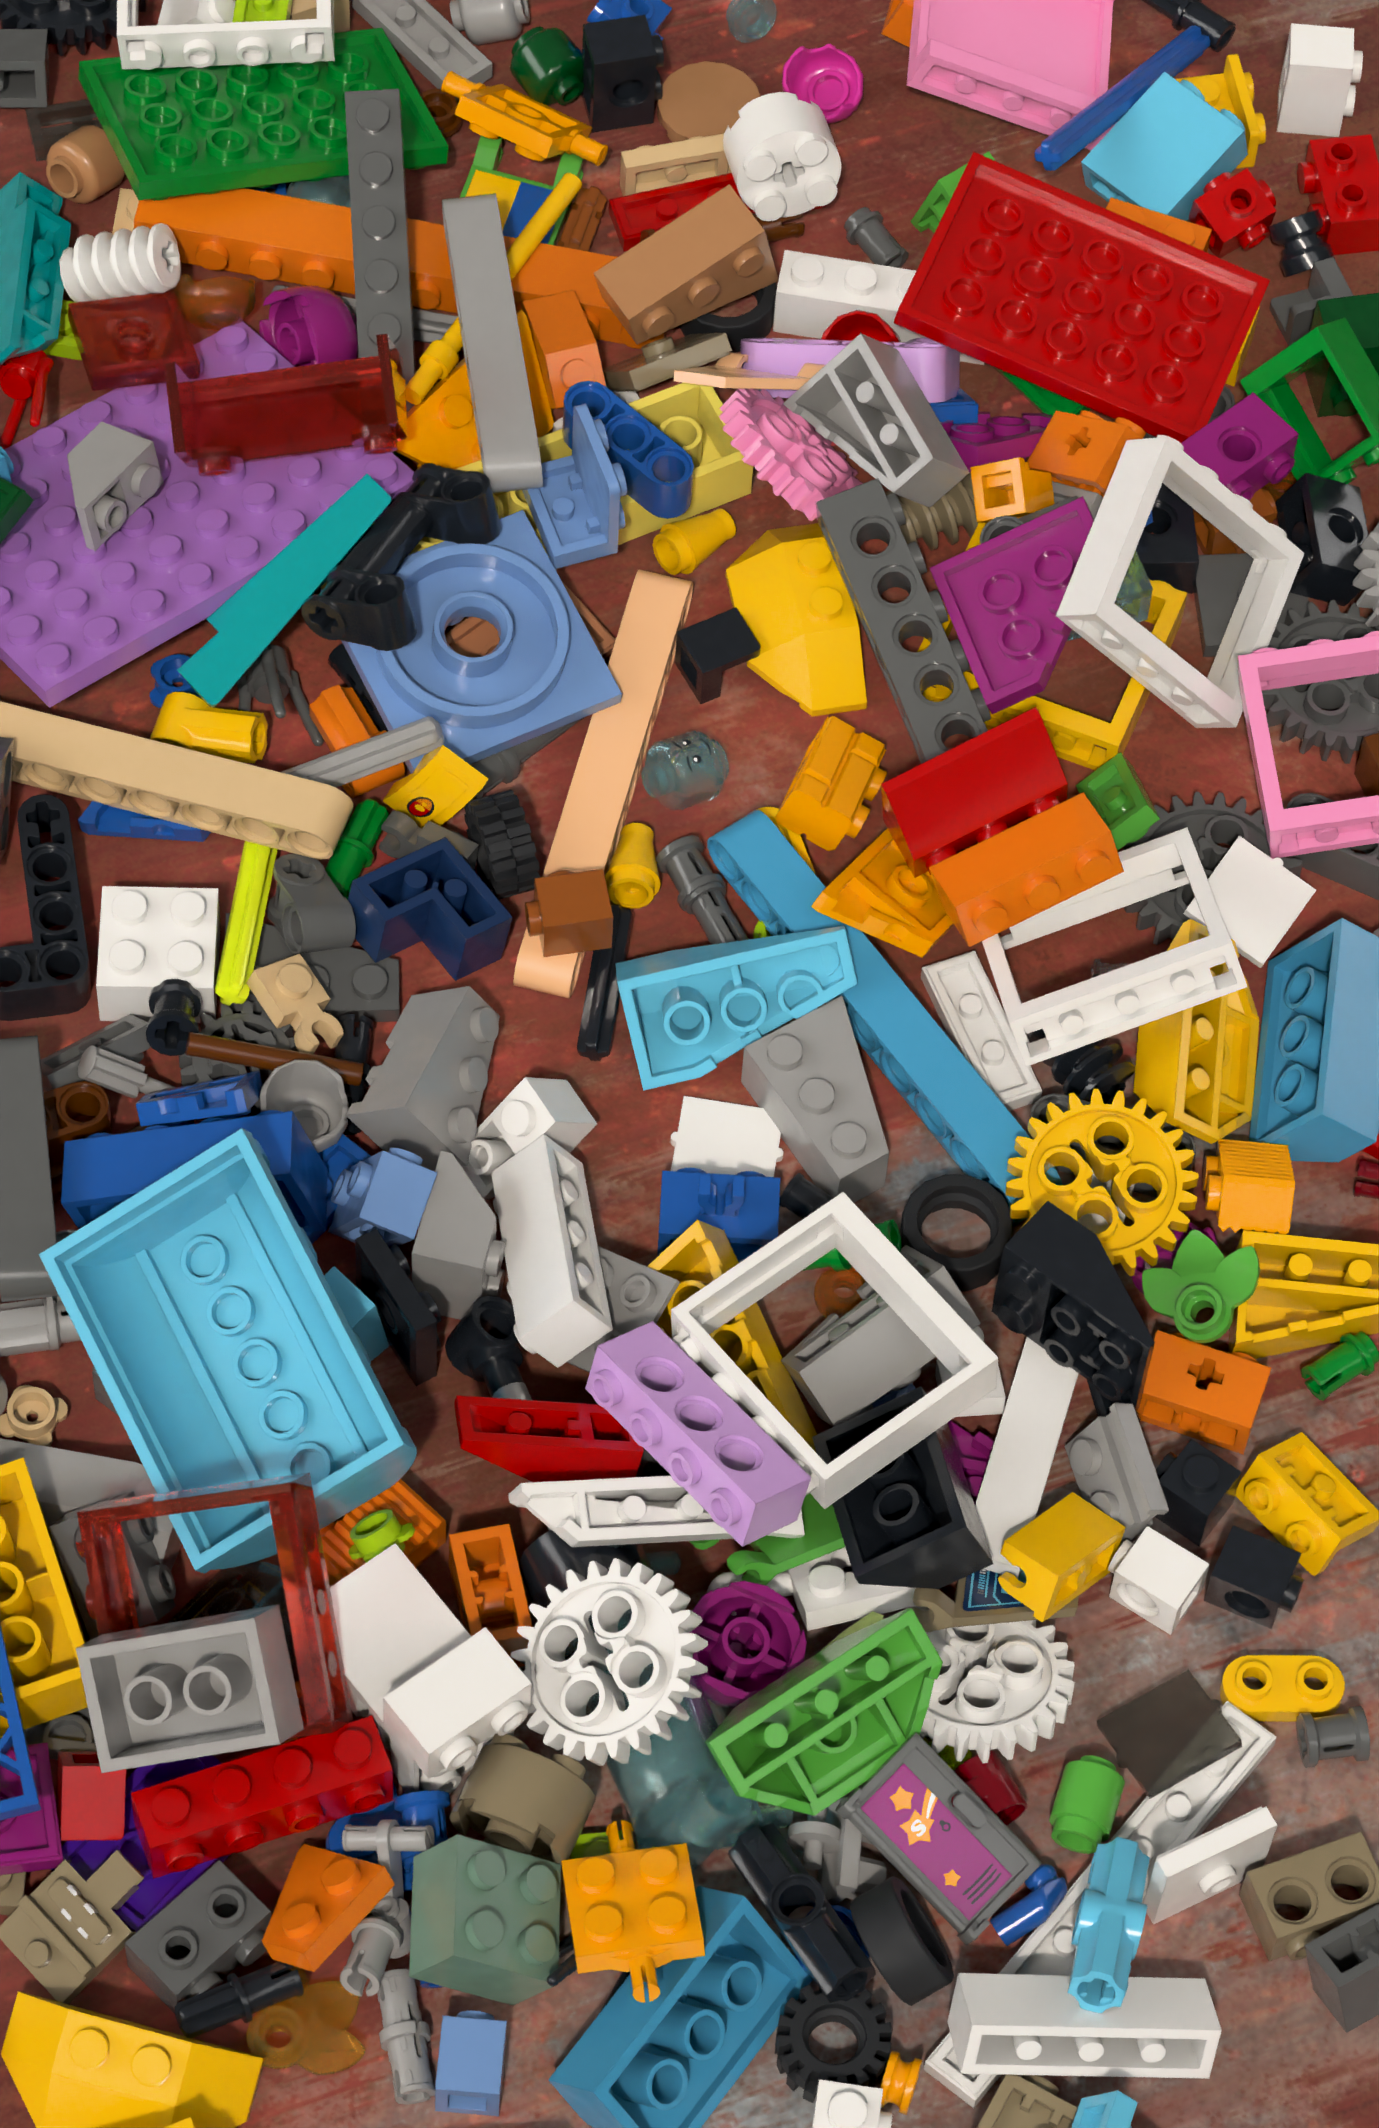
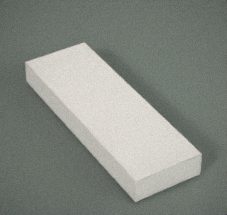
(980, 1027)

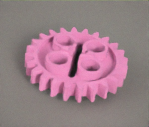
(785, 450)

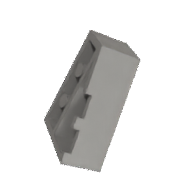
(882, 420)
(432, 1078)
(820, 1100)
(868, 1350)

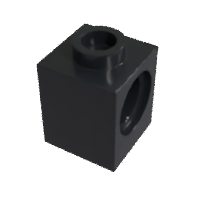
(1254, 1578)

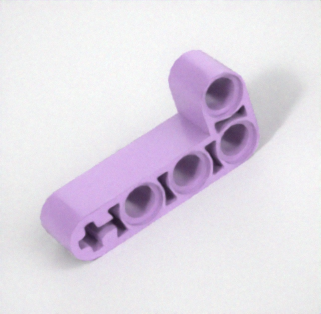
(930, 362)

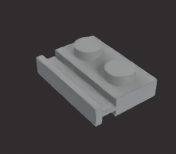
(1117, 1470)

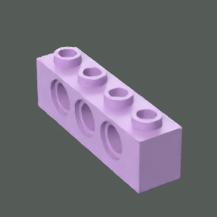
(697, 1433)

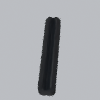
(603, 992)

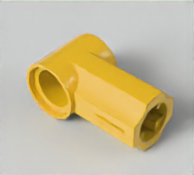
(214, 731)

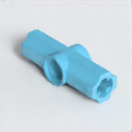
(1109, 1925)

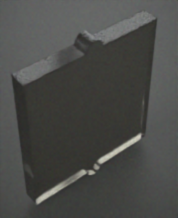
(1169, 1733)

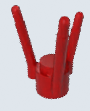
(19, 380)

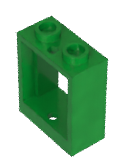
(1356, 374)

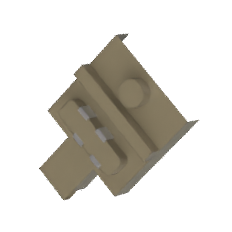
(68, 1926)

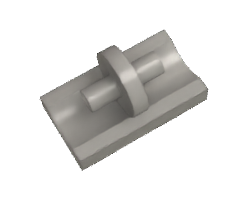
(834, 1850)

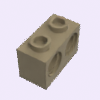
(1307, 1884)

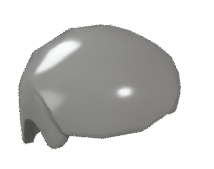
(314, 1096)

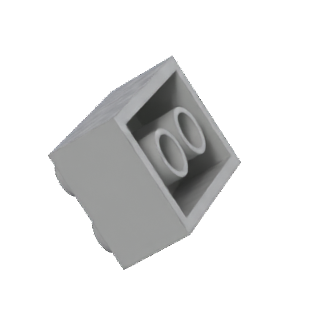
(190, 1689)

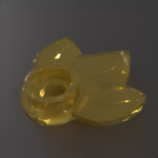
(316, 2029)

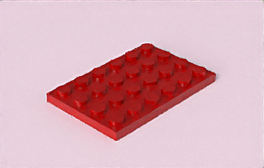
(1081, 301)

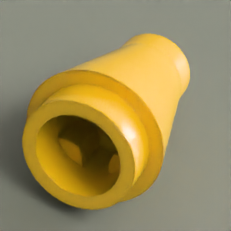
(690, 541)
(633, 870)

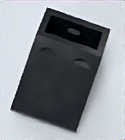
(1072, 1303)

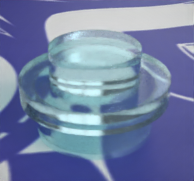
(750, 19)

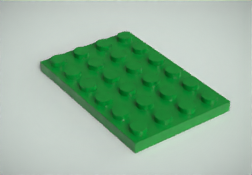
(249, 123)

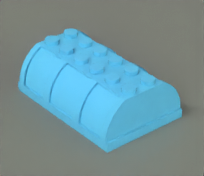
(228, 1349)

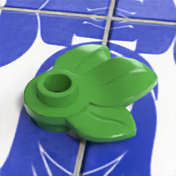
(1201, 1280)

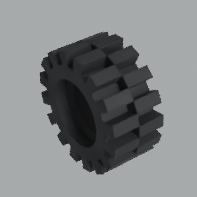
(505, 844)
(814, 2009)

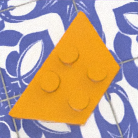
(444, 424)
(886, 900)

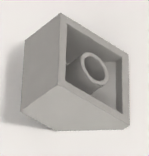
(457, 1243)

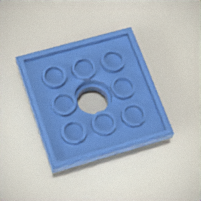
(532, 681)

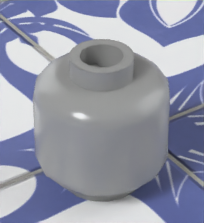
(489, 19)

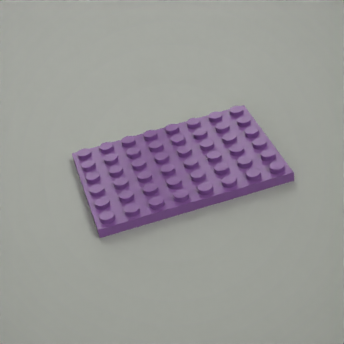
(178, 557)

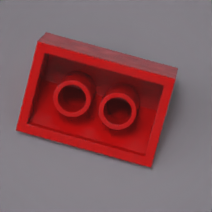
(973, 791)

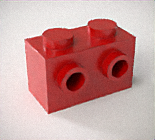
(1344, 186)

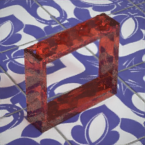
(301, 1565)

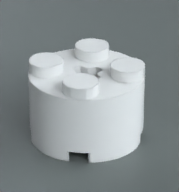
(782, 156)

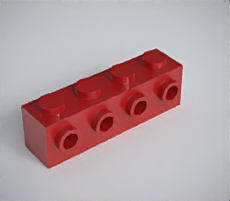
(262, 1797)

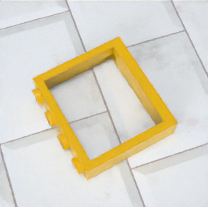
(1071, 731)

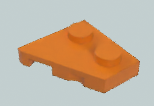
(322, 1905)

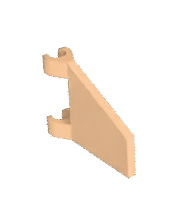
(728, 374)

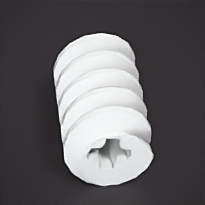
(121, 264)

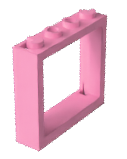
(1318, 825)

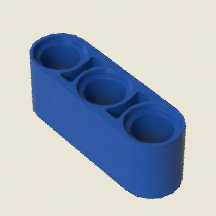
(651, 453)

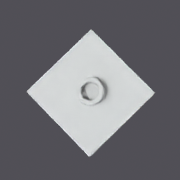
(1209, 1864)

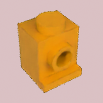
(1009, 489)

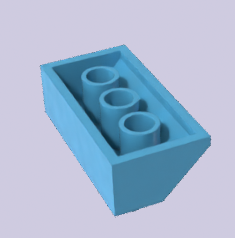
(1320, 1047)
(687, 2048)

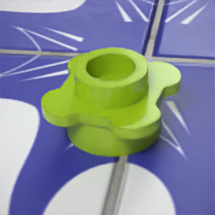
(377, 1534)

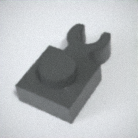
(406, 837)

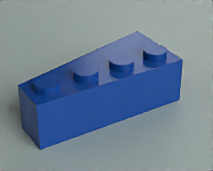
(113, 1168)

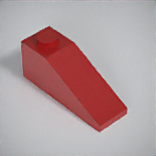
(547, 1438)

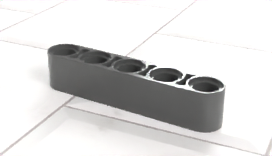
(25, 1174)

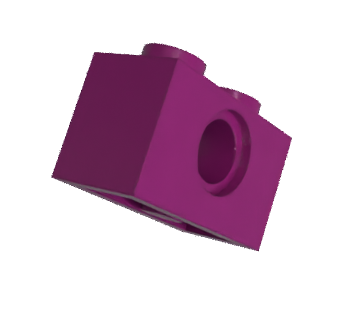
(1245, 446)

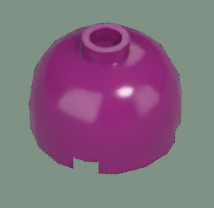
(310, 326)
(747, 1648)

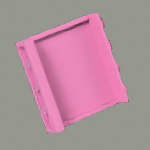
(1014, 57)

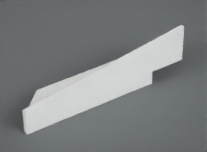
(624, 1511)

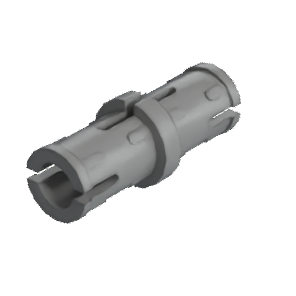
(405, 2038)

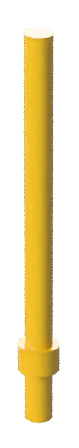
(443, 354)

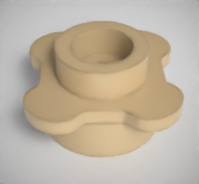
(37, 1401)

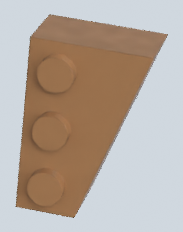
(688, 267)

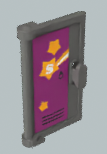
(932, 1844)

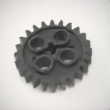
(1349, 701)
(1207, 827)

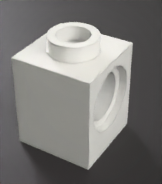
(1156, 1579)

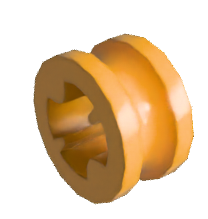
(900, 2081)

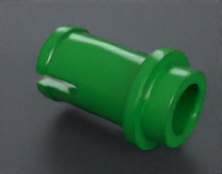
(1342, 1364)

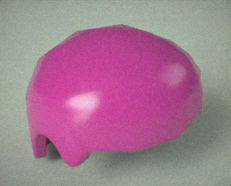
(825, 78)

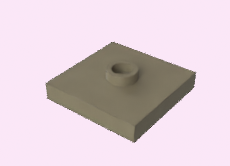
(663, 357)

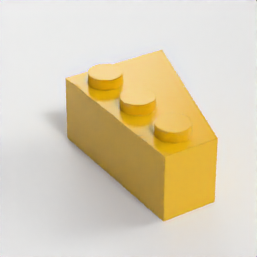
(1306, 1294)

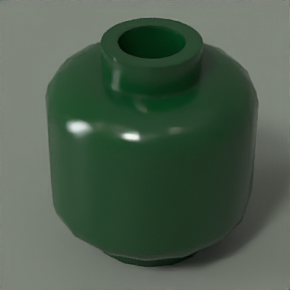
(548, 66)

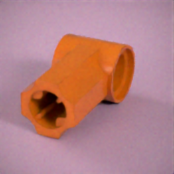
(345, 722)

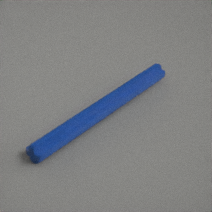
(1119, 99)

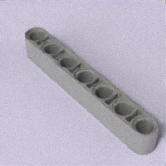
(492, 343)

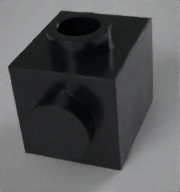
(1197, 1490)

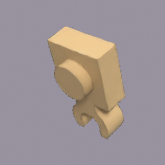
(296, 997)

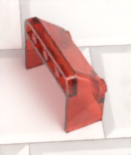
(288, 411)

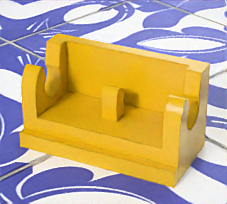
(1060, 1555)

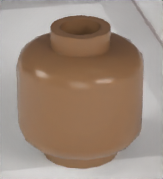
(83, 165)

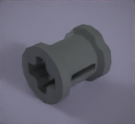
(1333, 1736)

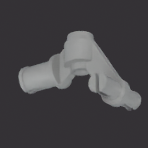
(387, 1927)

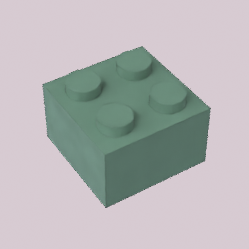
(484, 1920)

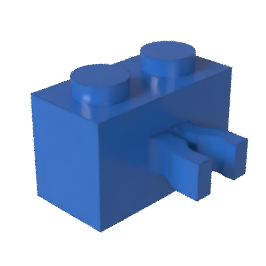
(739, 1204)

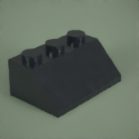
(913, 1516)

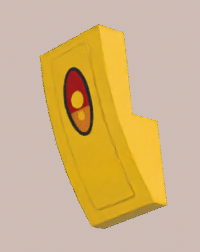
(436, 788)

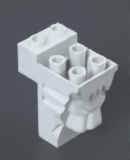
(422, 1673)

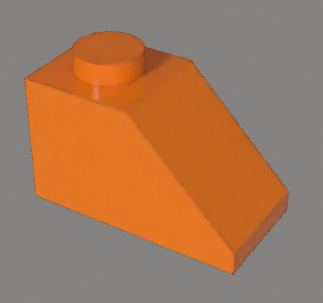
(562, 344)

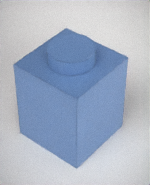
(470, 2064)

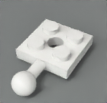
(829, 1594)

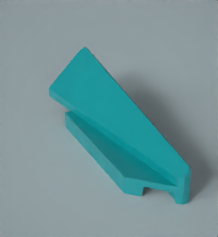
(30, 266)
(279, 590)

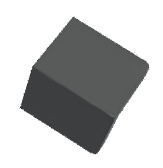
(1296, 310)

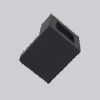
(712, 648)

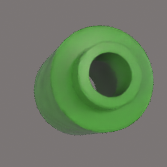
(1086, 1804)

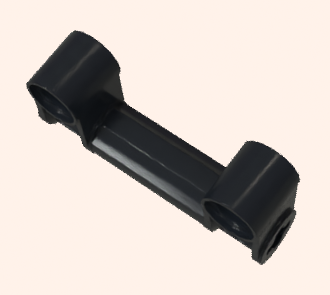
(362, 595)

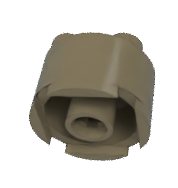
(524, 1800)

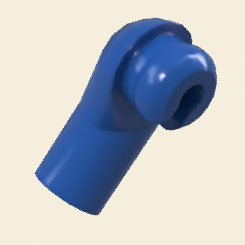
(1033, 1909)

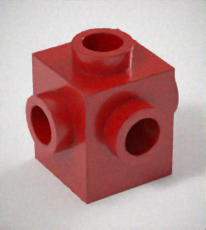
(1236, 211)

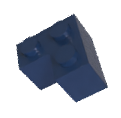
(430, 900)

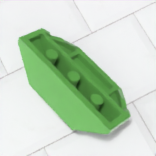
(830, 1718)

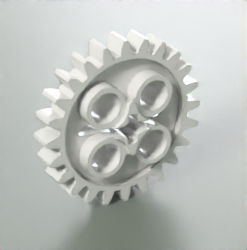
(654, 1635)
(997, 1688)

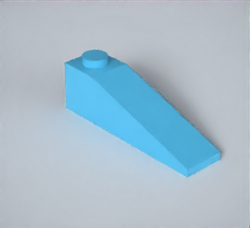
(715, 999)

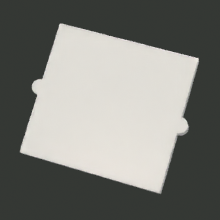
(1255, 899)
(725, 1138)

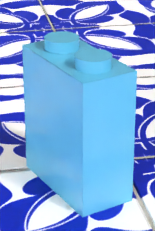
(1165, 149)

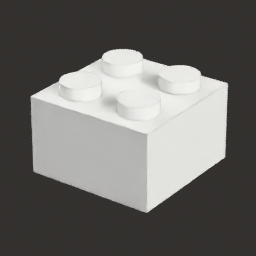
(155, 938)

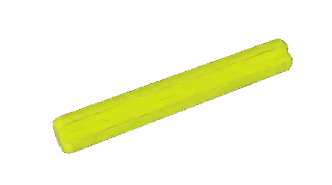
(245, 923)

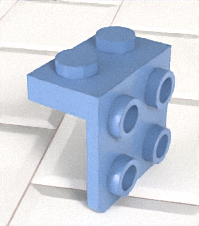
(580, 497)

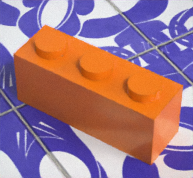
(1026, 869)

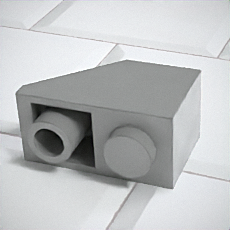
(111, 479)

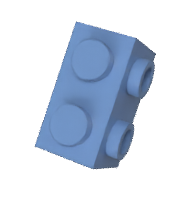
(382, 1194)

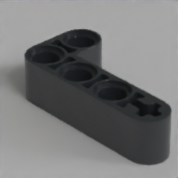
(49, 904)

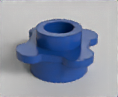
(165, 674)

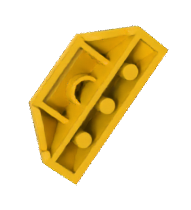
(801, 619)
(1201, 1058)
(120, 2074)

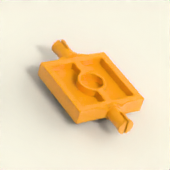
(531, 125)
(632, 1909)

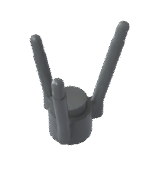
(270, 682)

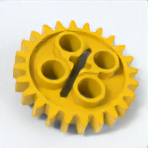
(1146, 1159)

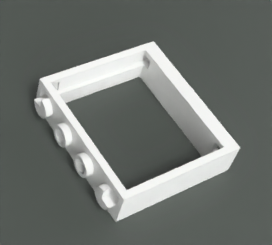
(224, 43)
(1108, 551)
(1133, 992)
(898, 1283)

